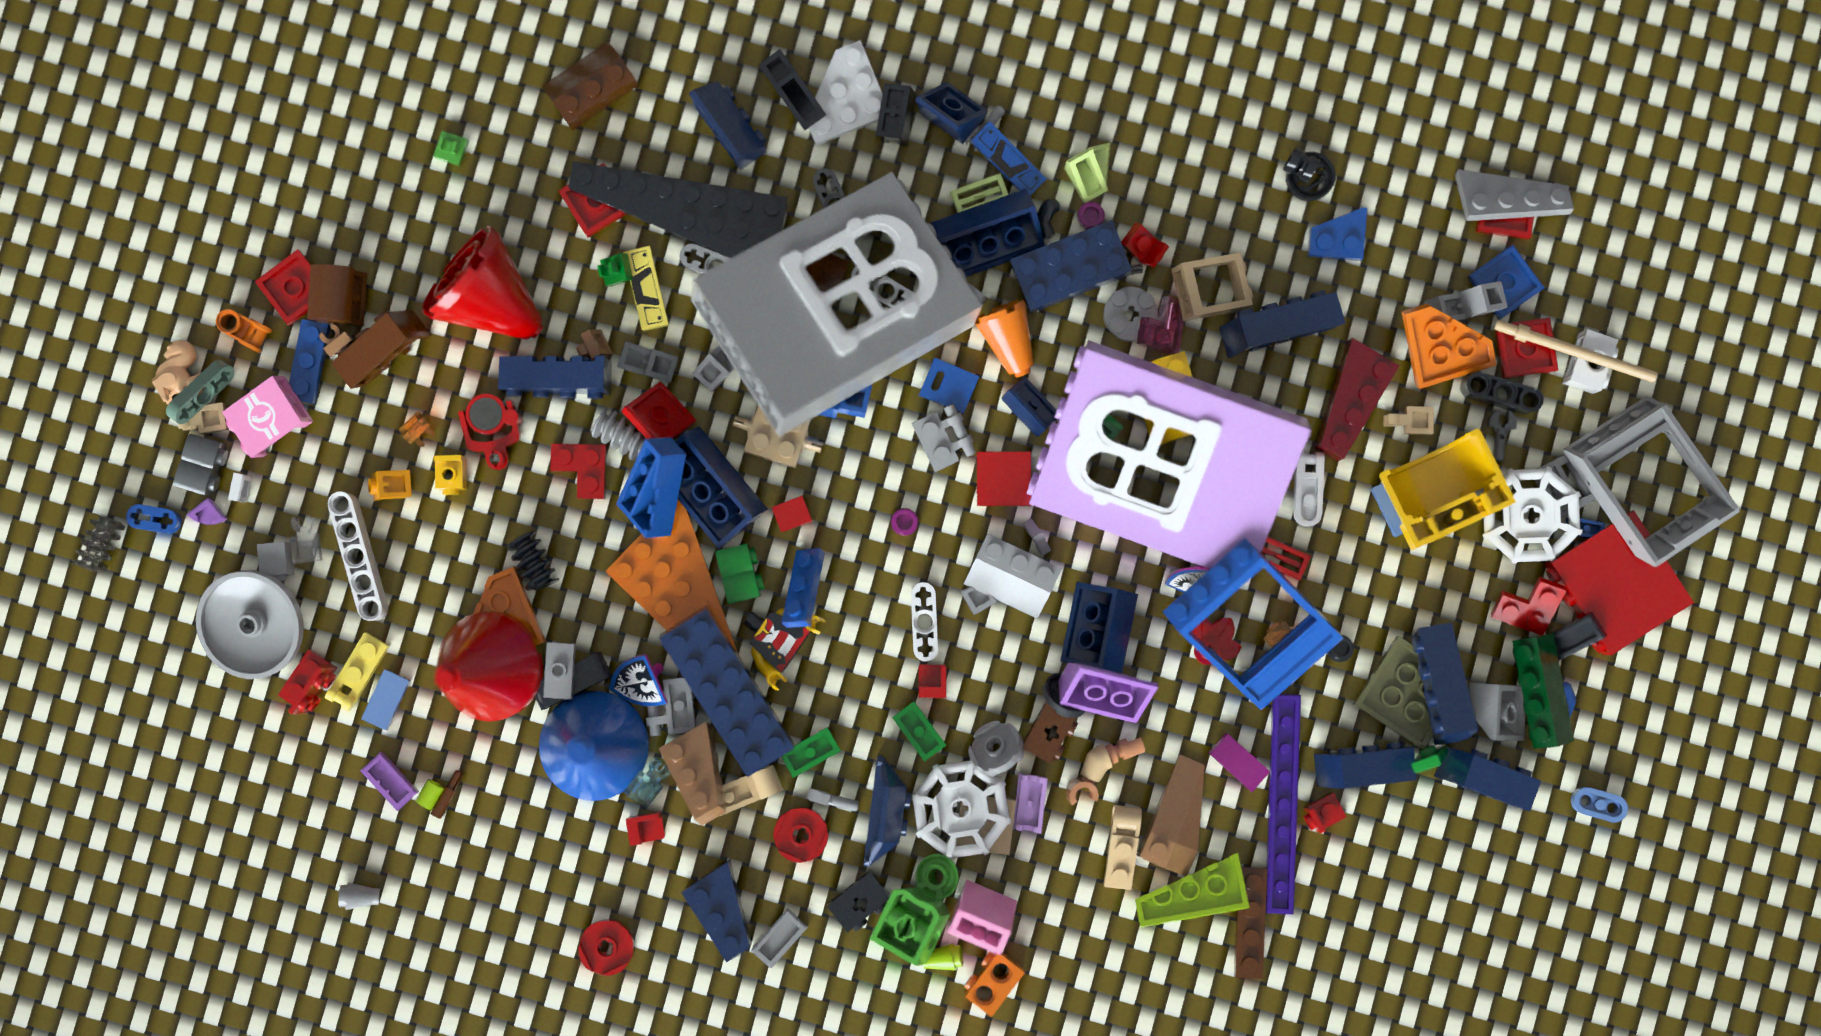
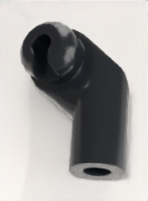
(1045, 214)

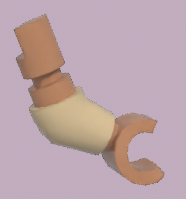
(1098, 762)

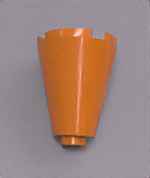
(1008, 336)

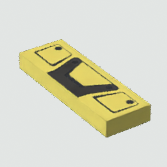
(647, 289)

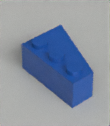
(654, 487)

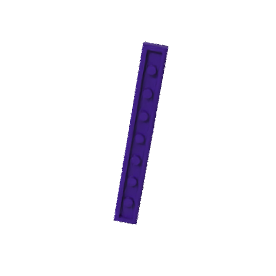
(1283, 803)

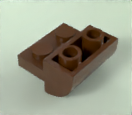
(337, 294)

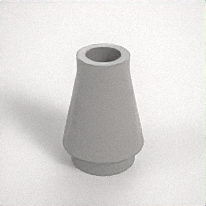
(357, 896)

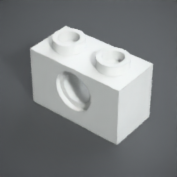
(1579, 372)

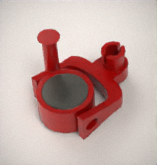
(489, 416)

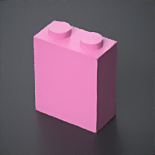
(983, 917)

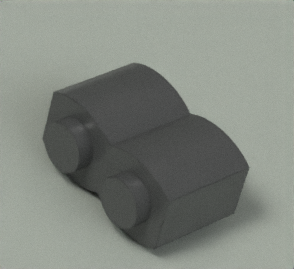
(200, 465)

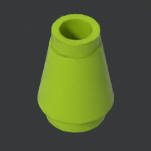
(946, 958)

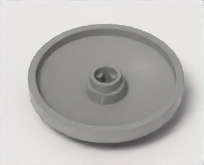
(249, 624)

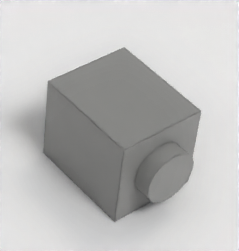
(276, 559)

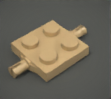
(766, 443)

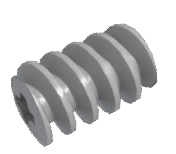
(618, 434)

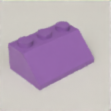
(1104, 692)

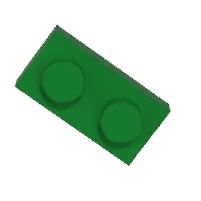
(919, 731)
(811, 752)

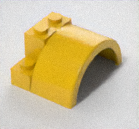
(1438, 489)

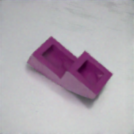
(1239, 762)

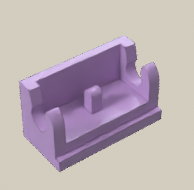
(1030, 802)

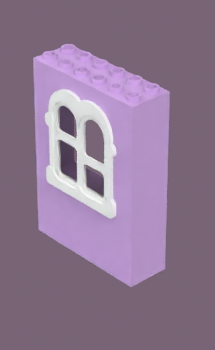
(1224, 491)

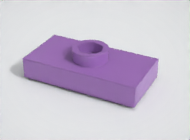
(389, 781)

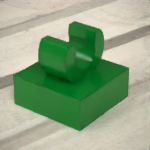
(615, 269)

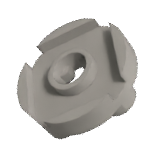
(1121, 301)
(1002, 759)

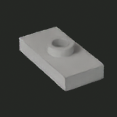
(559, 670)

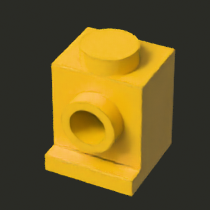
(458, 466)

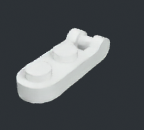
(1309, 489)

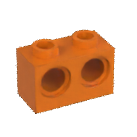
(1000, 985)

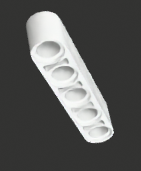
(348, 546)

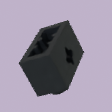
(844, 904)

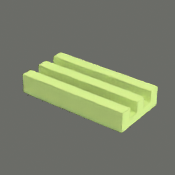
(976, 185)

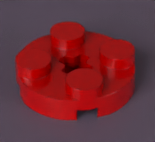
(786, 840)
(592, 939)

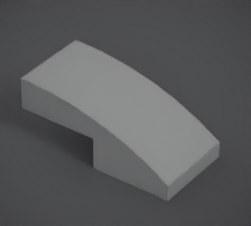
(714, 369)

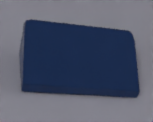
(1030, 406)

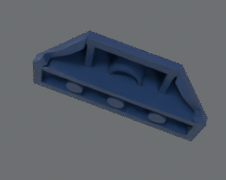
(886, 811)

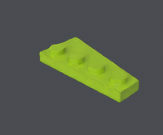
(1204, 893)

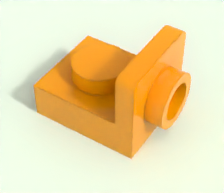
(390, 484)

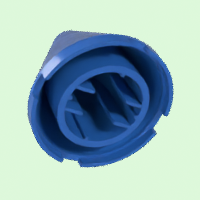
(593, 745)

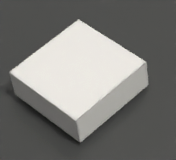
(240, 487)

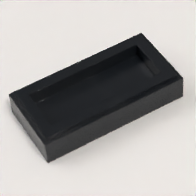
(1578, 635)

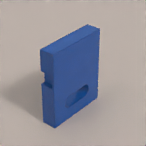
(955, 387)

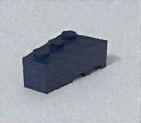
(1365, 767)
(1489, 777)
(720, 910)

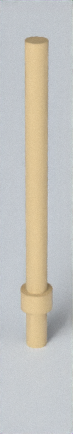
(1524, 333)

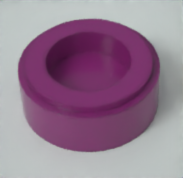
(1090, 215)
(904, 521)

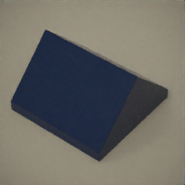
(951, 111)

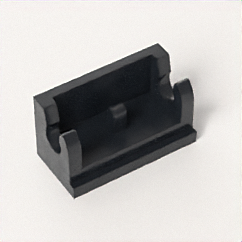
(896, 113)

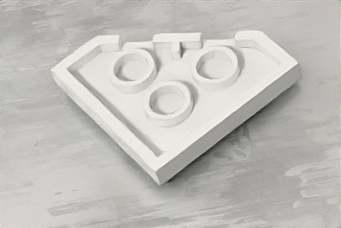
(847, 95)

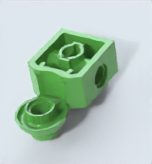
(917, 914)

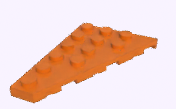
(669, 575)

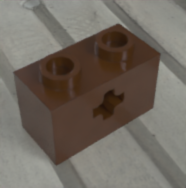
(1036, 741)

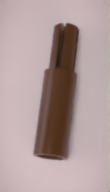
(447, 795)

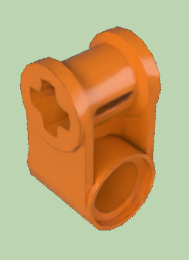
(247, 331)

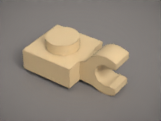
(208, 419)
(1415, 420)

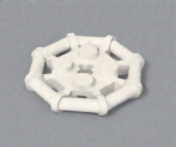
(1543, 525)
(951, 822)

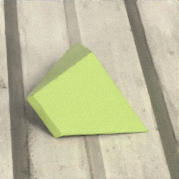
(1089, 171)

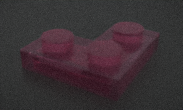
(1165, 332)

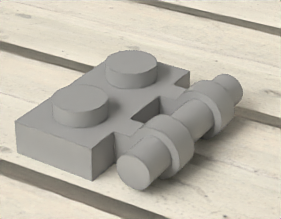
(936, 441)
(679, 709)

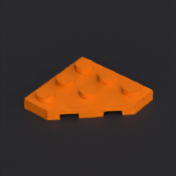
(1443, 346)
(507, 595)

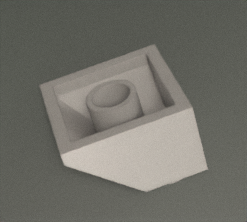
(1499, 710)

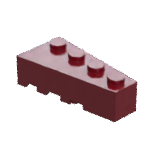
(1356, 391)

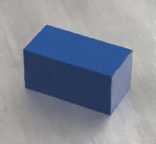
(1589, 527)

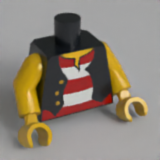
(775, 644)

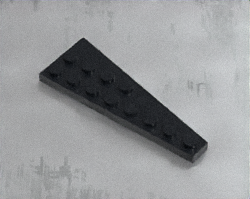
(698, 212)

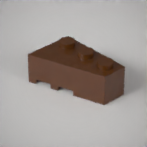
(379, 346)

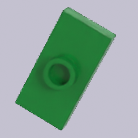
(1430, 758)

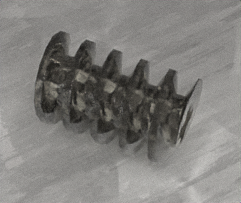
(99, 543)

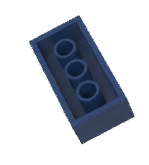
(1070, 266)

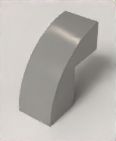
(1471, 302)

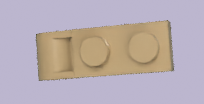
(751, 788)
(1122, 847)

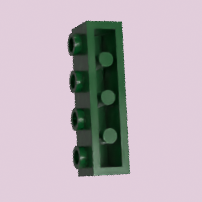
(1542, 691)

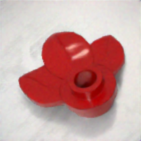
(1218, 637)

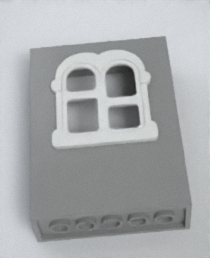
(783, 327)

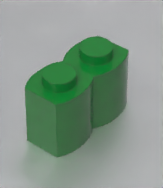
(739, 574)

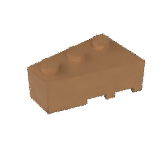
(695, 770)

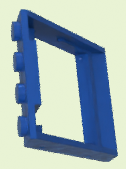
(1281, 663)

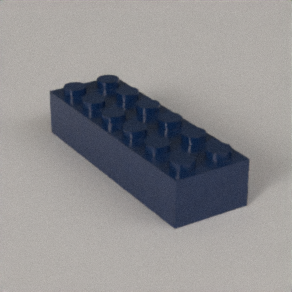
(726, 691)

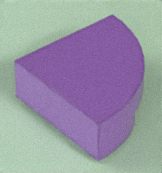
(207, 513)

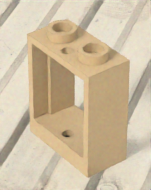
(1188, 290)

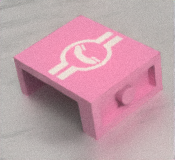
(266, 415)

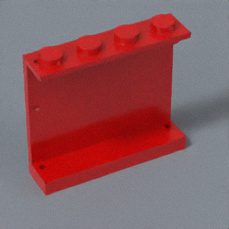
(1618, 587)

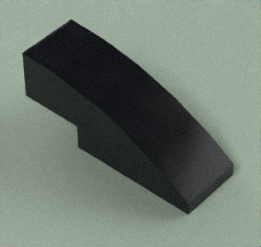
(792, 89)

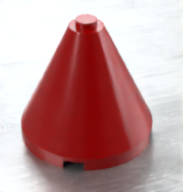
(484, 290)
(489, 666)

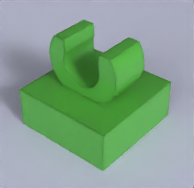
(451, 148)

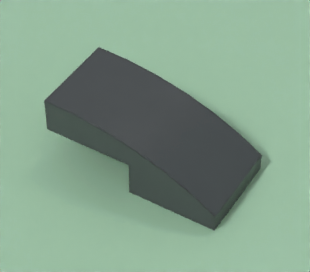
(647, 362)

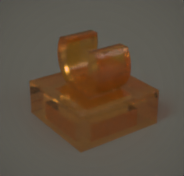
(415, 427)

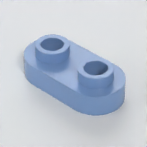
(1598, 804)

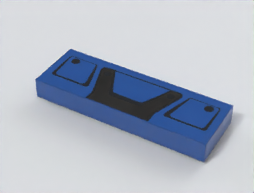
(1007, 159)

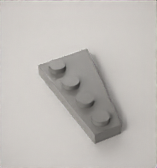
(1504, 197)

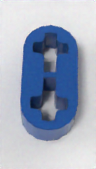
(153, 525)

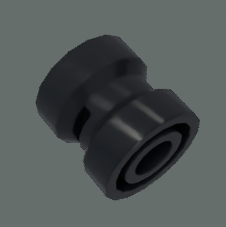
(1306, 168)

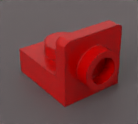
(1144, 245)
(1323, 813)

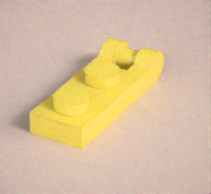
(357, 671)

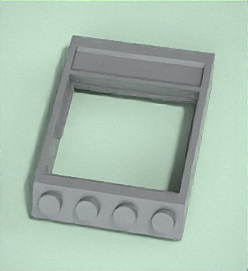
(1620, 437)

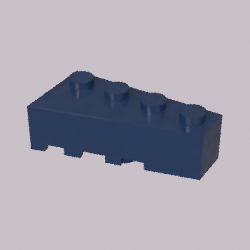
(555, 375)

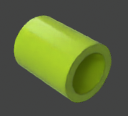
(429, 794)

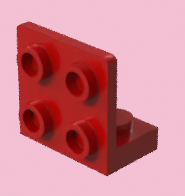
(308, 682)

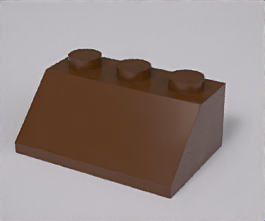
(590, 85)

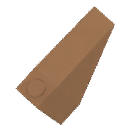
(1175, 825)

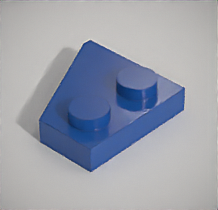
(1340, 237)

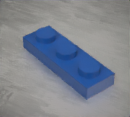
(308, 360)
(803, 588)

